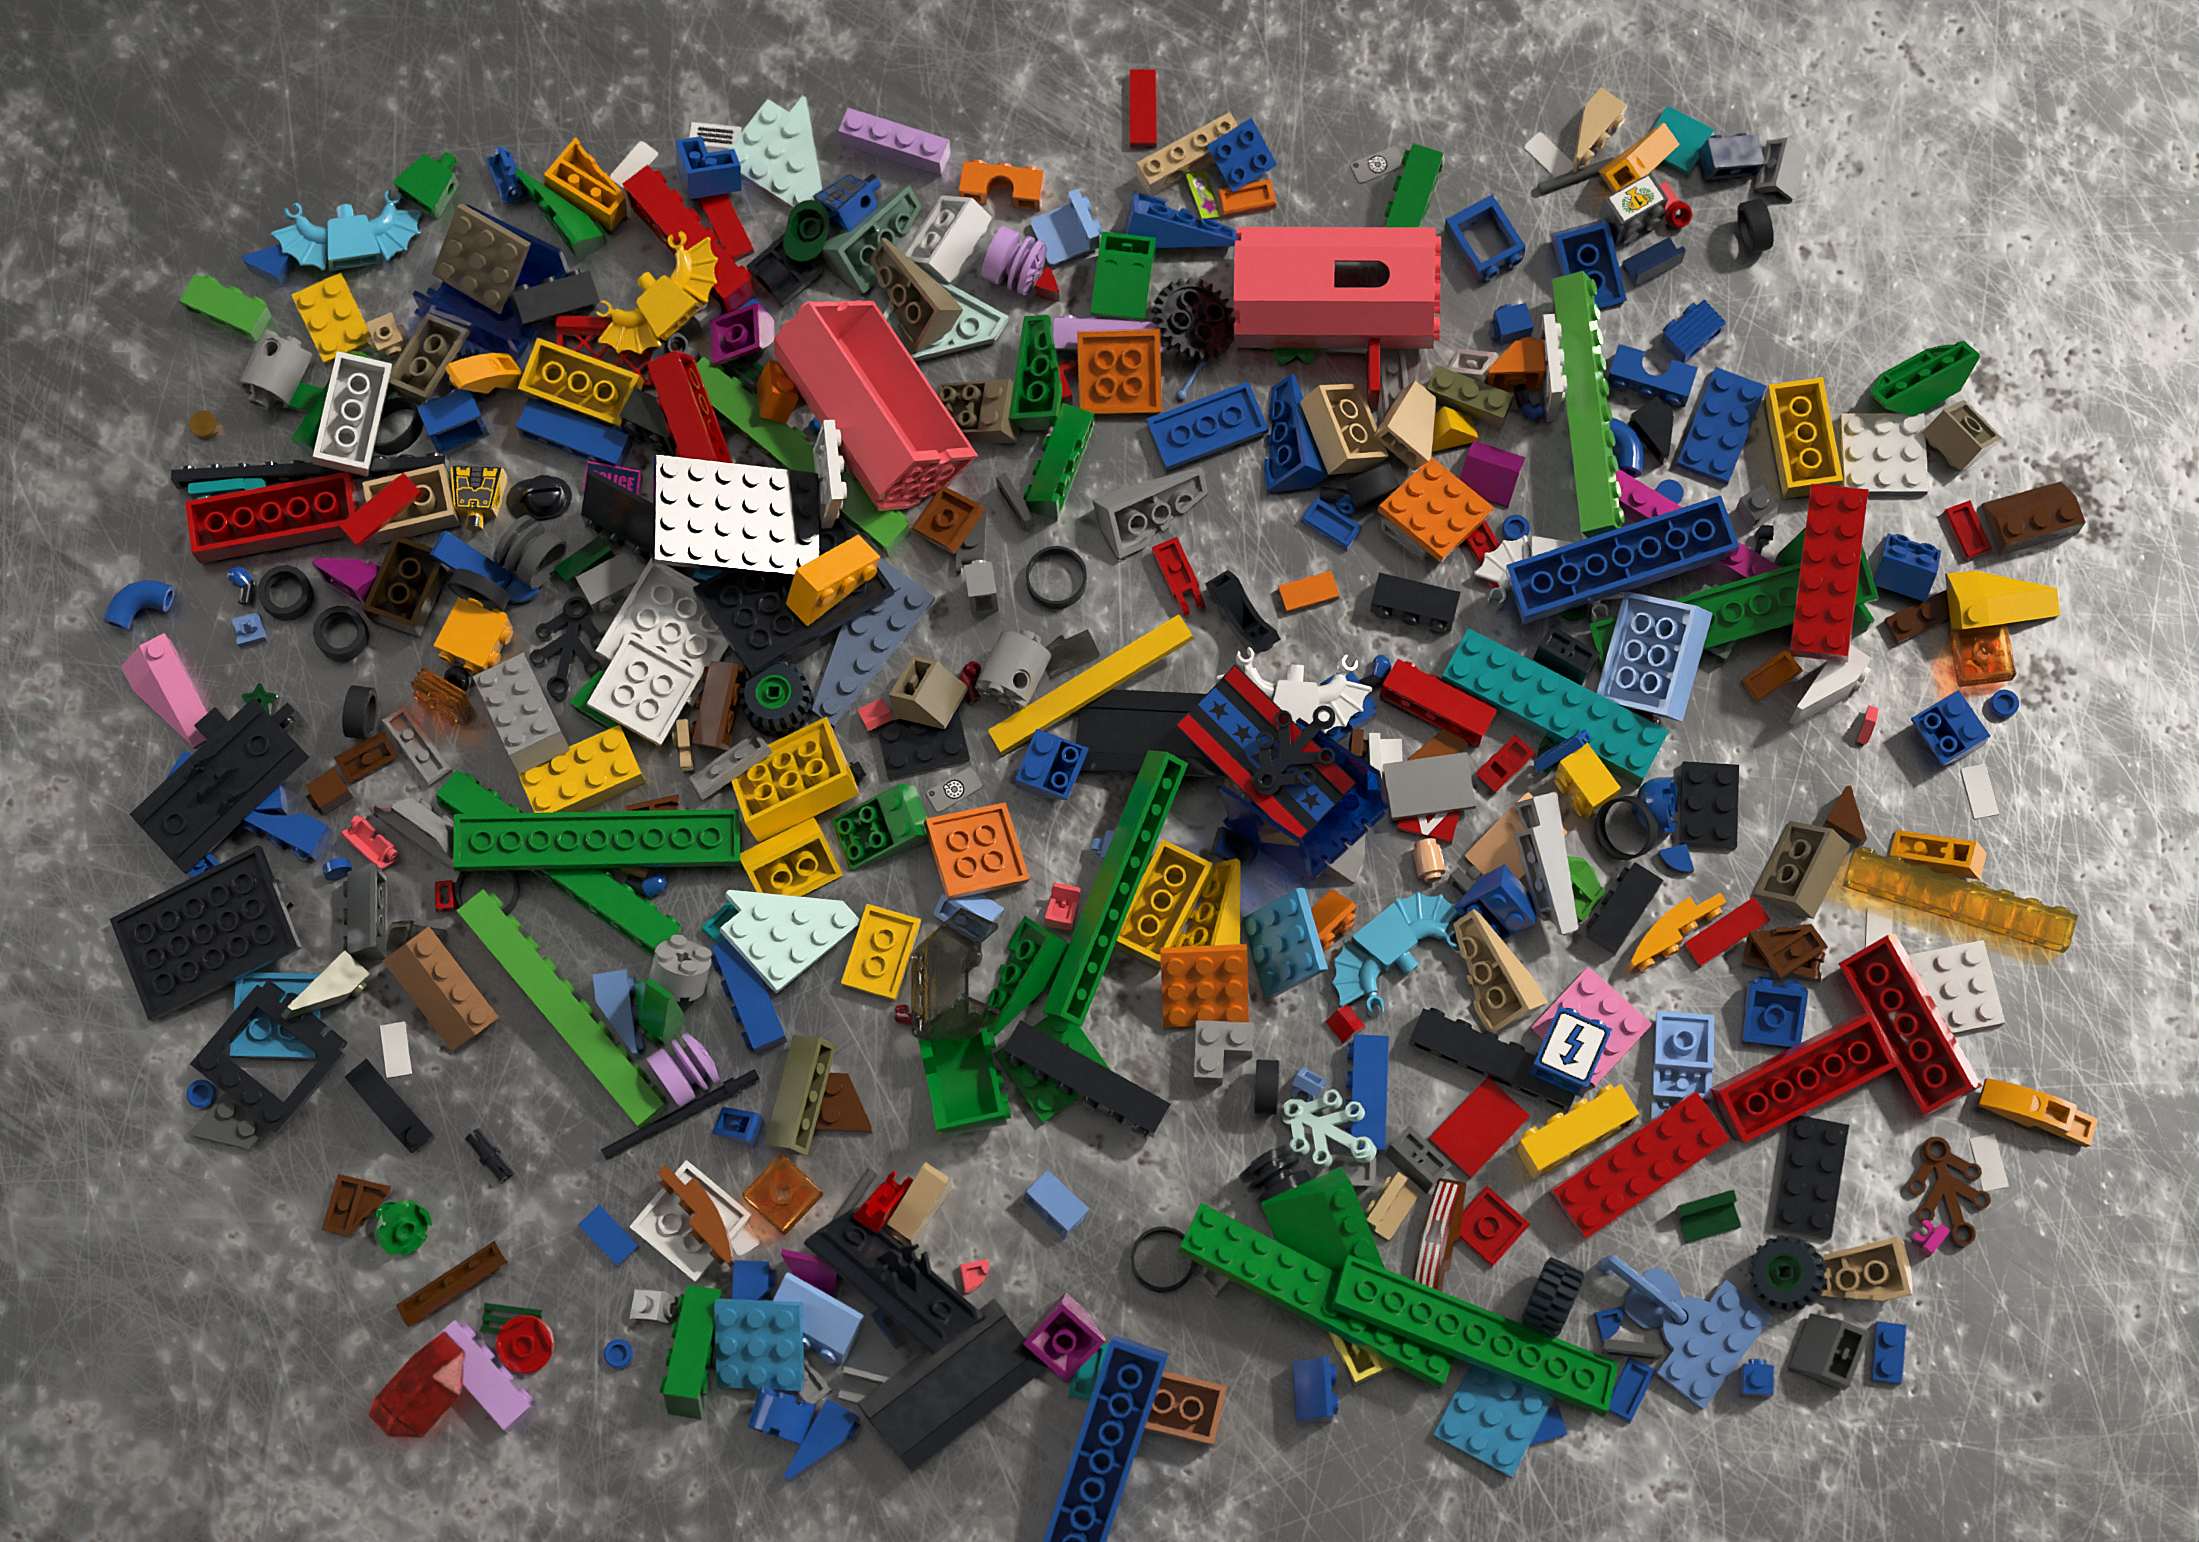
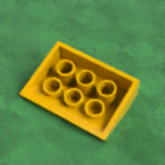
(795, 781)

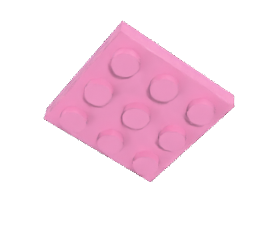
(1599, 1001)

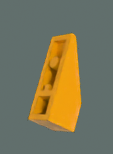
(1940, 853)

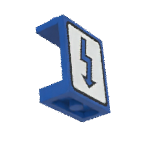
(1571, 1051)

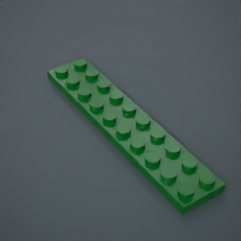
(1746, 606)
(596, 840)
(1301, 1288)
(1475, 1335)

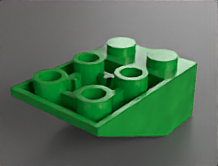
(1123, 276)
(882, 826)

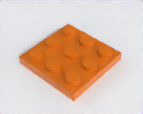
(1119, 371)
(1436, 509)
(976, 851)
(1204, 984)

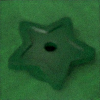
(260, 693)

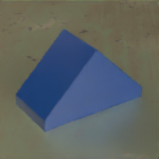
(270, 264)
(739, 1126)

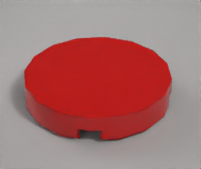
(525, 1344)

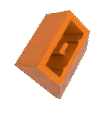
(1333, 916)

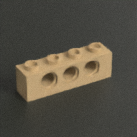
(1182, 156)

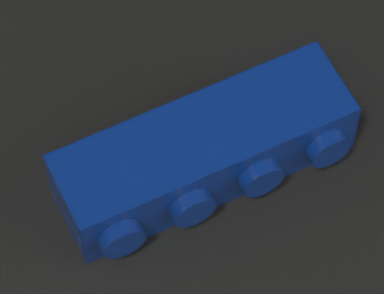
(573, 434)
(750, 999)
(1369, 1087)

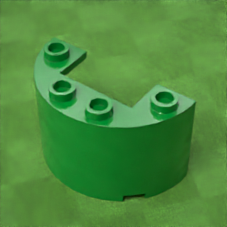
(964, 1084)

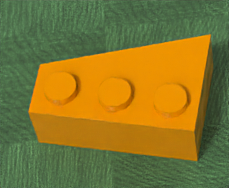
(586, 186)
(831, 578)

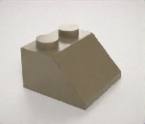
(1961, 435)

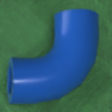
(1627, 448)
(136, 597)

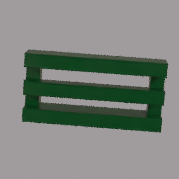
(752, 363)
(487, 1317)

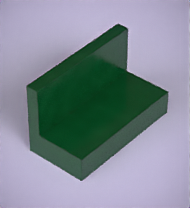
(582, 561)
(1708, 1216)

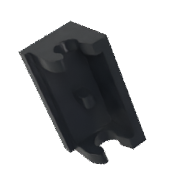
(1566, 655)

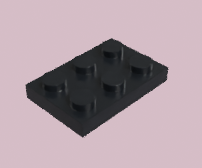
(919, 747)
(1709, 805)

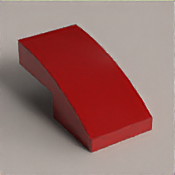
(1506, 763)

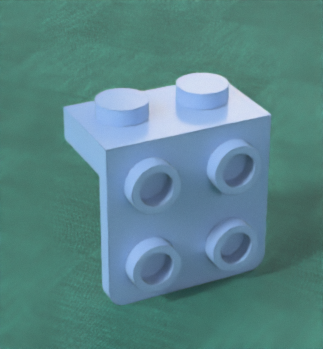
(1068, 230)

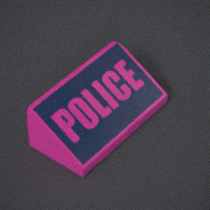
(626, 477)

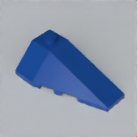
(1174, 228)
(1293, 453)

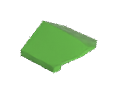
(1585, 887)

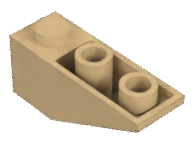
(1597, 121)

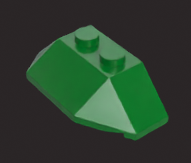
(1925, 378)

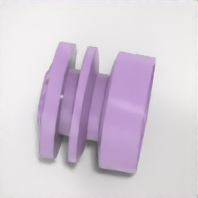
(1020, 263)
(683, 1069)

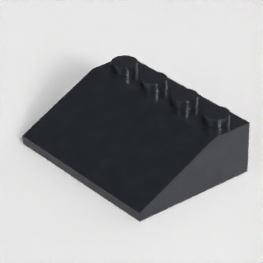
(619, 515)

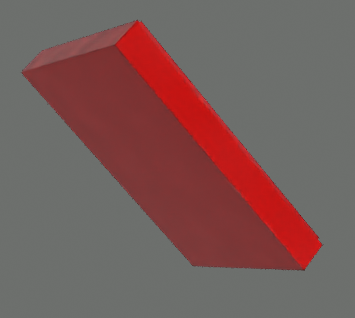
(1479, 1127)

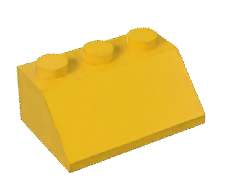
(791, 861)

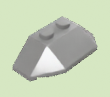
(420, 826)

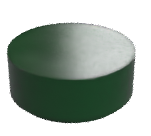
(1574, 615)

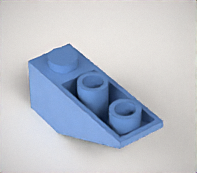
(615, 999)

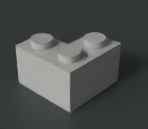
(1219, 1040)

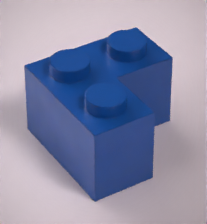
(706, 172)

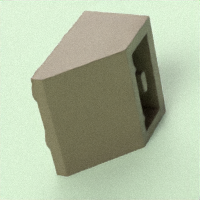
(926, 693)

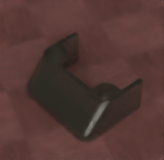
(940, 980)

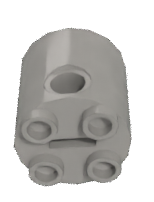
(274, 371)
(1014, 669)

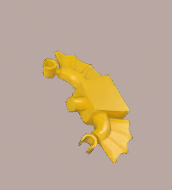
(665, 302)

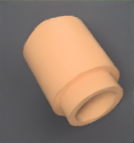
(1428, 860)

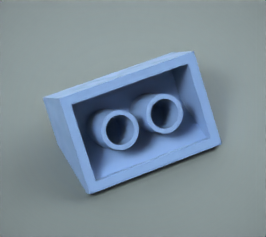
(827, 1323)

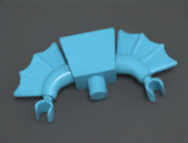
(349, 238)
(1389, 942)

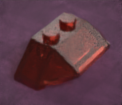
(421, 1390)

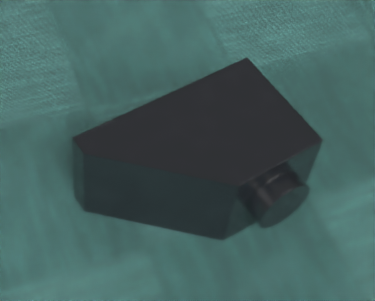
(1654, 427)

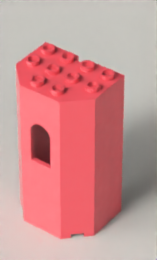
(1290, 297)
(887, 413)

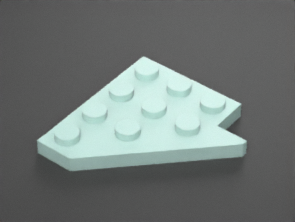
(780, 153)
(975, 327)
(784, 932)

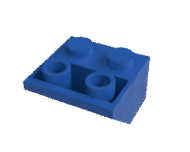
(1907, 567)
(1951, 728)
(1050, 766)
(1501, 902)
(1313, 1390)

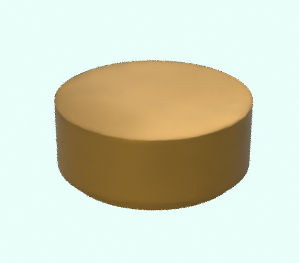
(203, 424)

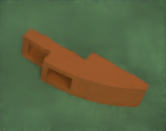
(707, 1222)

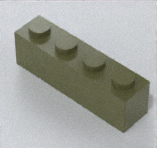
(800, 1095)

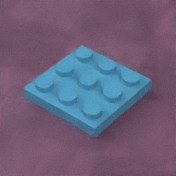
(1285, 943)
(263, 1035)
(759, 1344)
(1493, 1419)

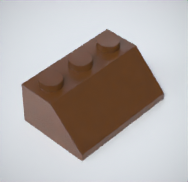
(2033, 517)
(718, 705)

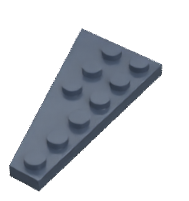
(868, 644)

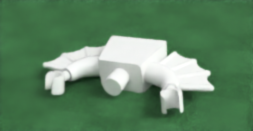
(1512, 551)
(1304, 697)

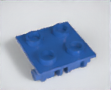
(1241, 155)

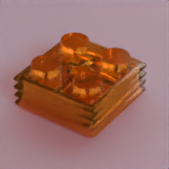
(1993, 642)
(441, 696)
(782, 1175)

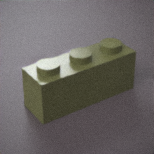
(1470, 397)

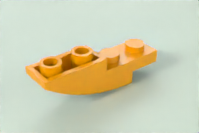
(485, 372)
(1665, 933)
(2038, 1109)

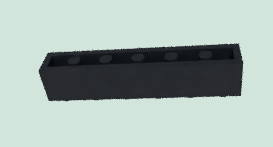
(1485, 1056)
(1086, 1079)

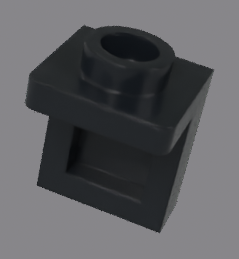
(1231, 846)

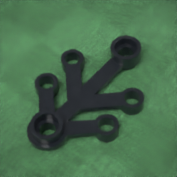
(568, 643)
(1291, 754)

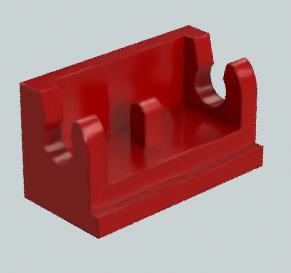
(882, 1203)

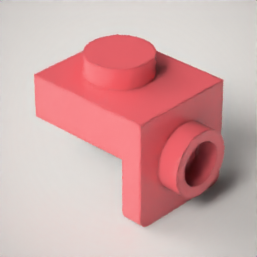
(1062, 906)

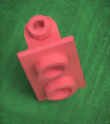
(375, 849)

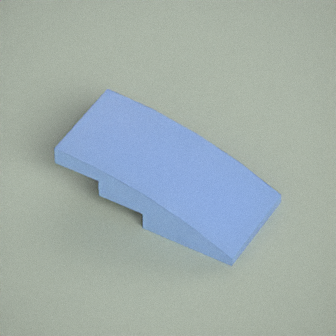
(1681, 1058)

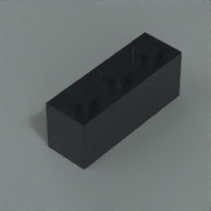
(553, 298)
(1414, 602)
(1623, 907)

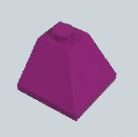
(740, 333)
(348, 576)
(813, 1271)
(1065, 1337)

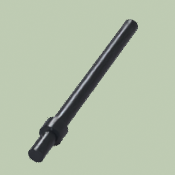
(730, 1087)

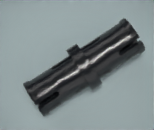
(489, 1155)

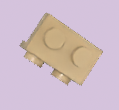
(1393, 1206)

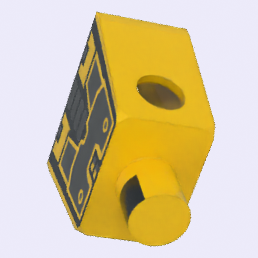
(477, 493)

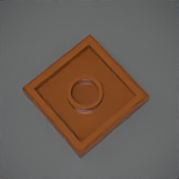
(948, 519)

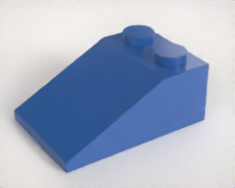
(1592, 251)

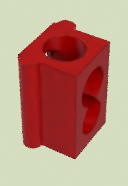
(453, 904)

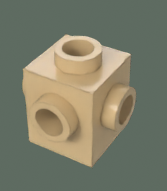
(387, 336)

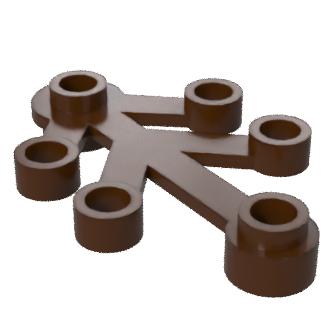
(1947, 1186)

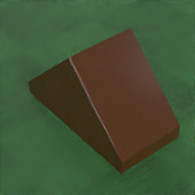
(1846, 819)

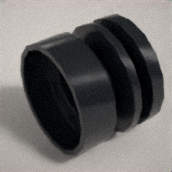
(1273, 1174)

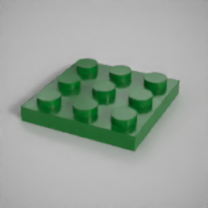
(1041, 1096)

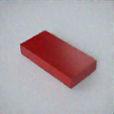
(1967, 530)

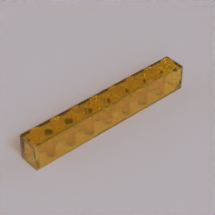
(1960, 900)

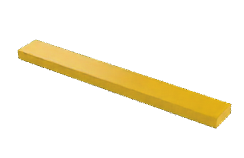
(1091, 684)

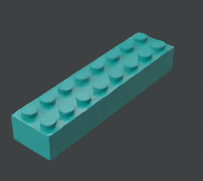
(1554, 705)

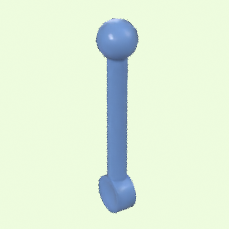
(1181, 394)

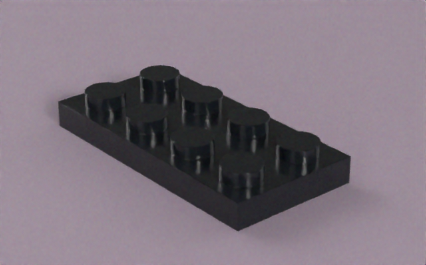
(1810, 1176)

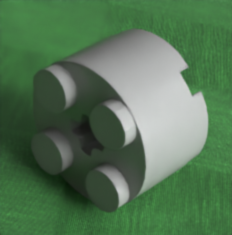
(681, 967)

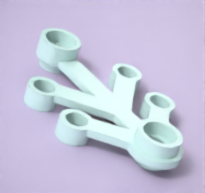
(1324, 1127)

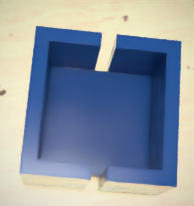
(453, 420)

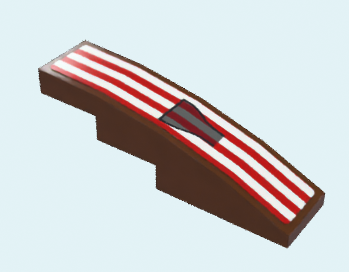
(1439, 1233)

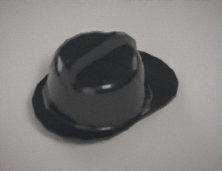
(539, 497)

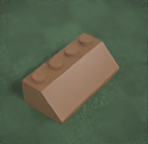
(440, 988)

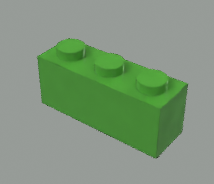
(226, 307)

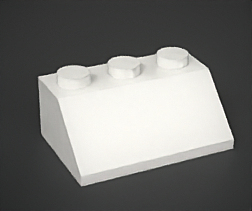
(948, 236)

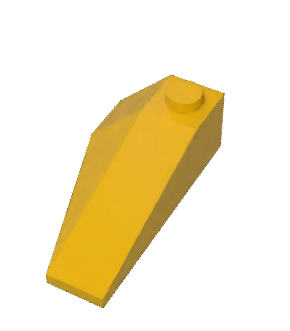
(1219, 912)

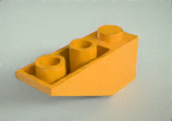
(1639, 158)

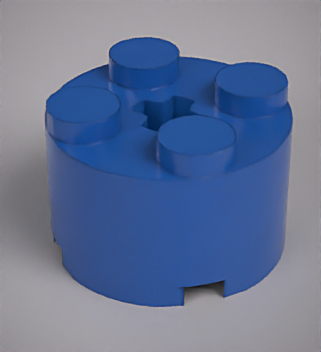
(781, 1416)

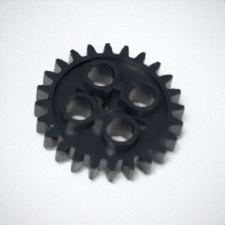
(1215, 331)

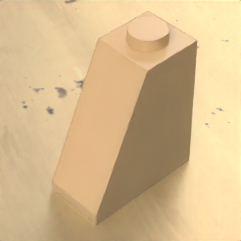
(1410, 426)
(919, 1204)

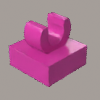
(1933, 1238)

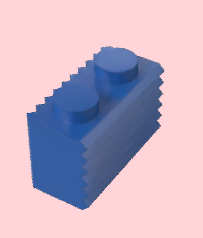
(1693, 331)

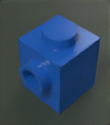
(1511, 323)
(1756, 1379)

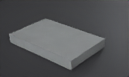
(1429, 786)

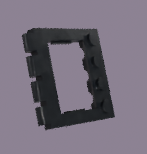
(245, 1088)

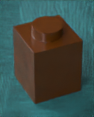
(328, 792)

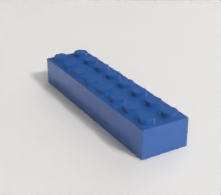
(1622, 559)
(1107, 1442)

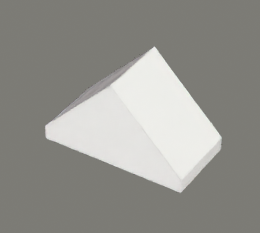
(1473, 363)

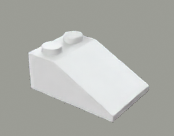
(1833, 684)

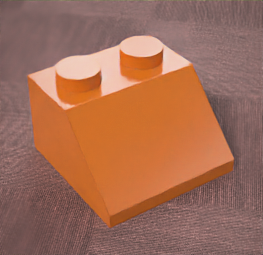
(1519, 365)

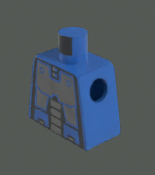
(849, 200)

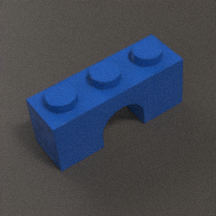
(1672, 386)

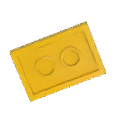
(332, 318)
(881, 952)

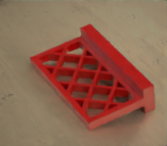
(593, 327)

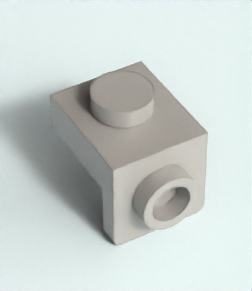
(654, 1306)

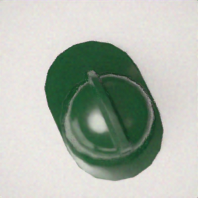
(806, 230)

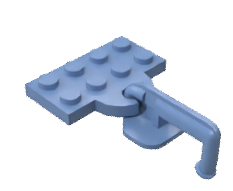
(1712, 1331)

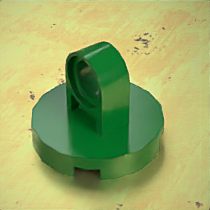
(401, 1226)

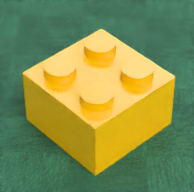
(1586, 781)

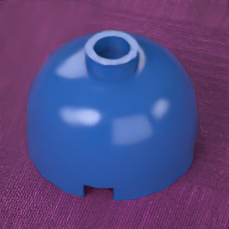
(1661, 798)

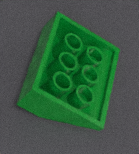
(1323, 1221)

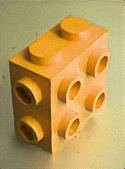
(473, 636)

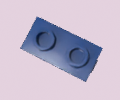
(502, 170)

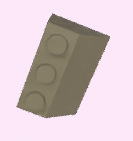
(425, 357)
(1802, 869)

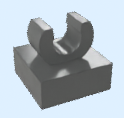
(1461, 881)

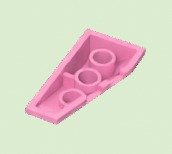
(164, 684)

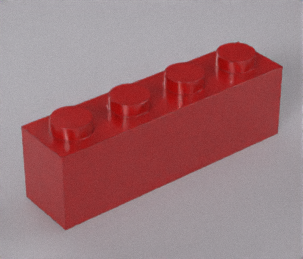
(1438, 702)

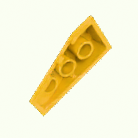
(1991, 599)

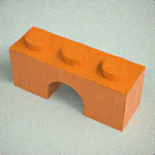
(981, 178)

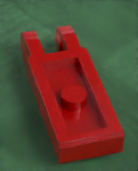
(1178, 573)

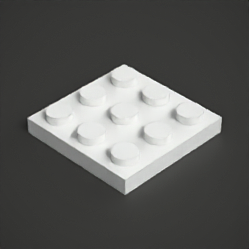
(1553, 382)
(1884, 453)
(829, 467)
(644, 689)
(1961, 986)
(667, 1226)

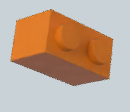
(776, 393)

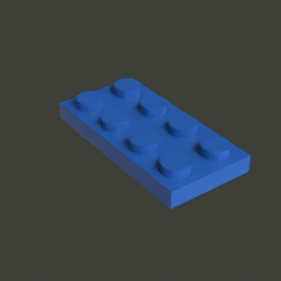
(1207, 425)
(1721, 425)

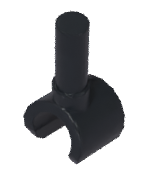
(1766, 533)

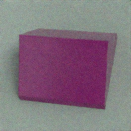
(1492, 473)

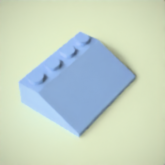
(1654, 655)

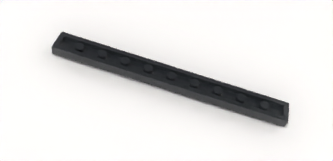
(300, 470)

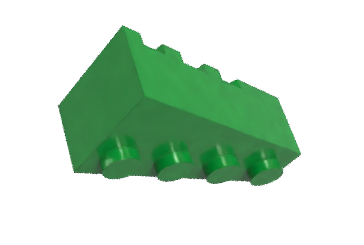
(690, 1352)

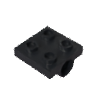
(781, 274)

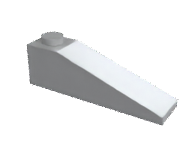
(1141, 510)

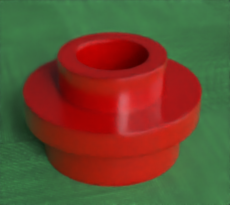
(1684, 217)

